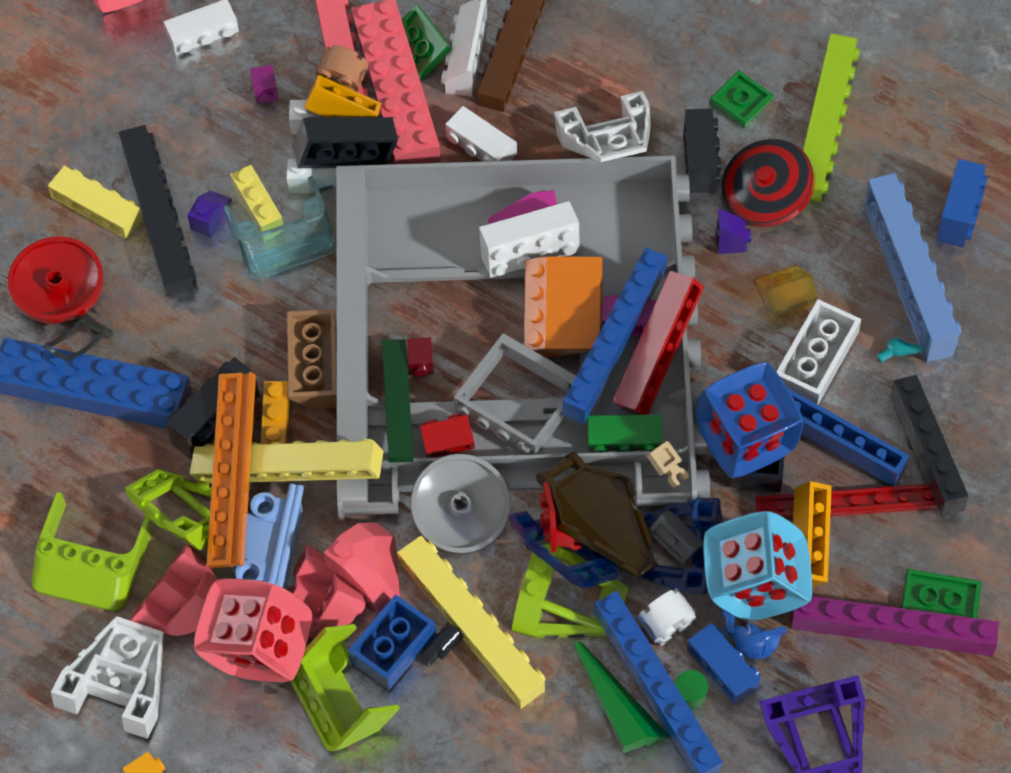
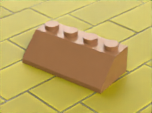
(312, 358)

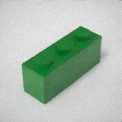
(624, 432)

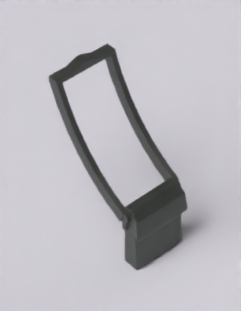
(101, 329)

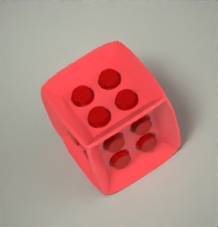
(253, 630)

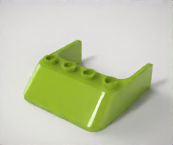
(84, 572)

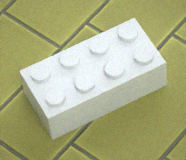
(529, 236)
(818, 350)

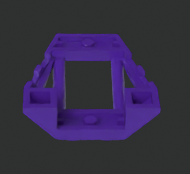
(810, 701)

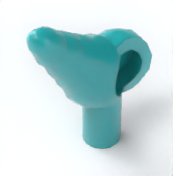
(898, 348)

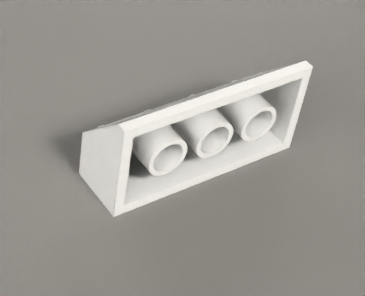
(466, 48)

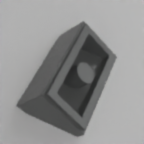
(675, 537)

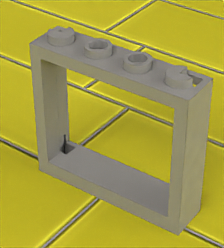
(532, 361)

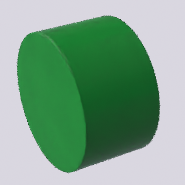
(692, 687)

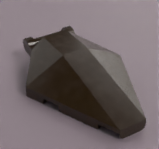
(600, 513)

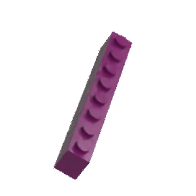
(897, 625)

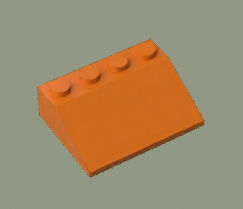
(562, 304)

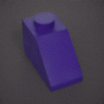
(207, 212)
(731, 233)

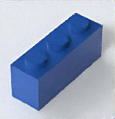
(724, 663)

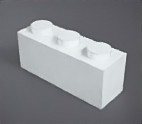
(201, 26)
(479, 137)

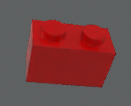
(447, 436)

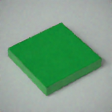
(741, 98)

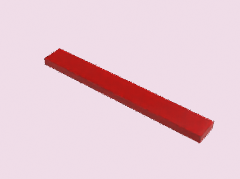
(858, 501)

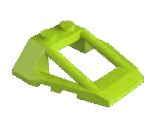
(183, 528)
(532, 601)

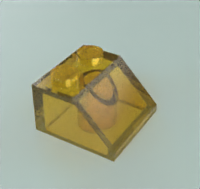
(786, 290)

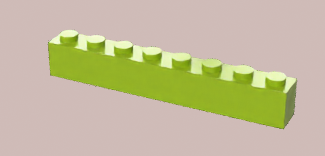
(829, 108)

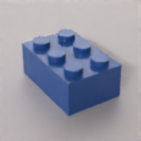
(962, 203)
(392, 642)

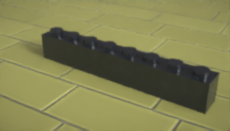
(156, 210)

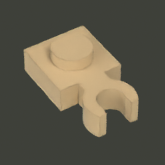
(665, 461)

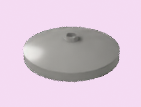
(477, 487)

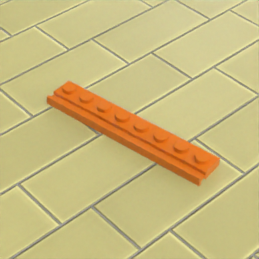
(231, 470)

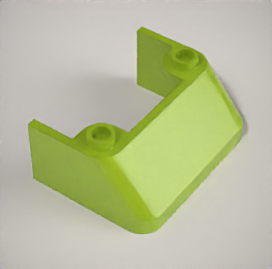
(328, 695)

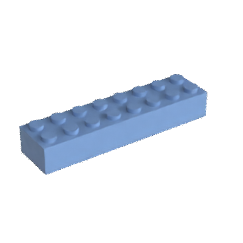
(911, 267)

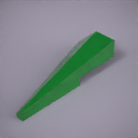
(626, 716)

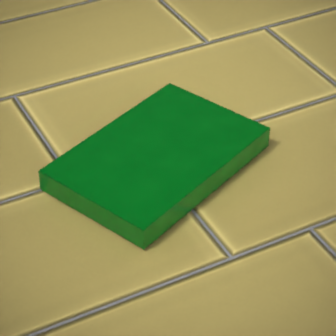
(941, 594)

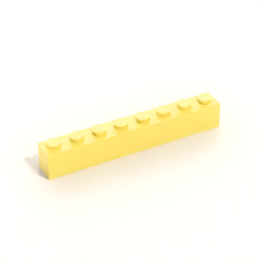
(301, 461)
(478, 628)

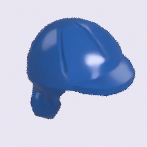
(753, 641)

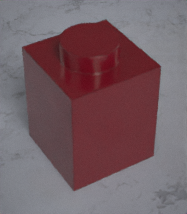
(420, 356)

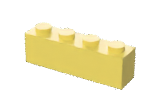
(95, 202)

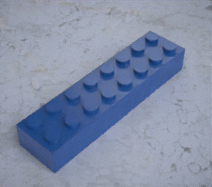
(91, 383)

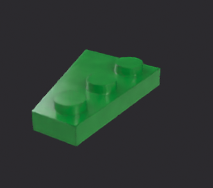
(425, 40)

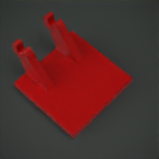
(551, 532)

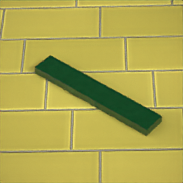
(397, 401)

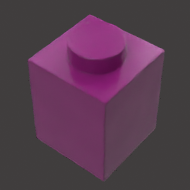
(264, 84)

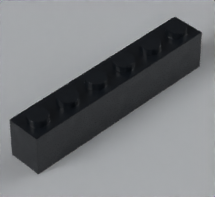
(929, 445)

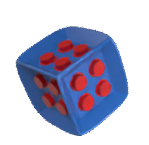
(749, 419)

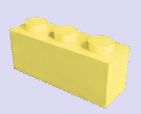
(255, 199)

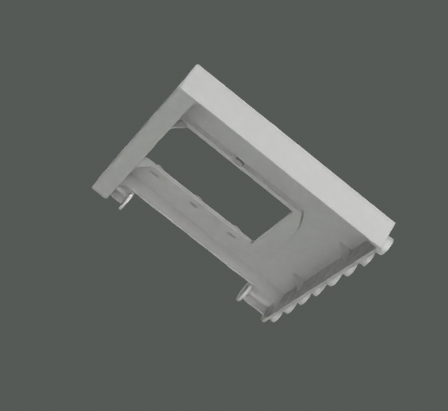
(426, 226)

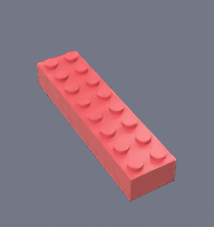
(396, 81)

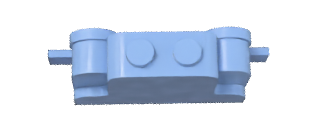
(271, 537)

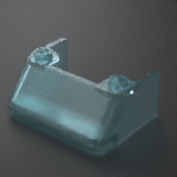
(287, 244)

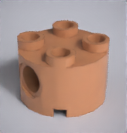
(342, 67)

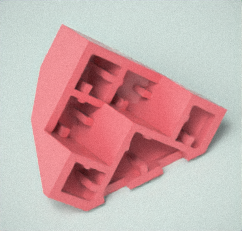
(367, 561)
(324, 592)
(178, 597)

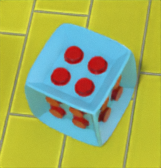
(757, 566)

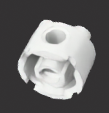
(666, 616)

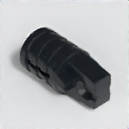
(441, 644)

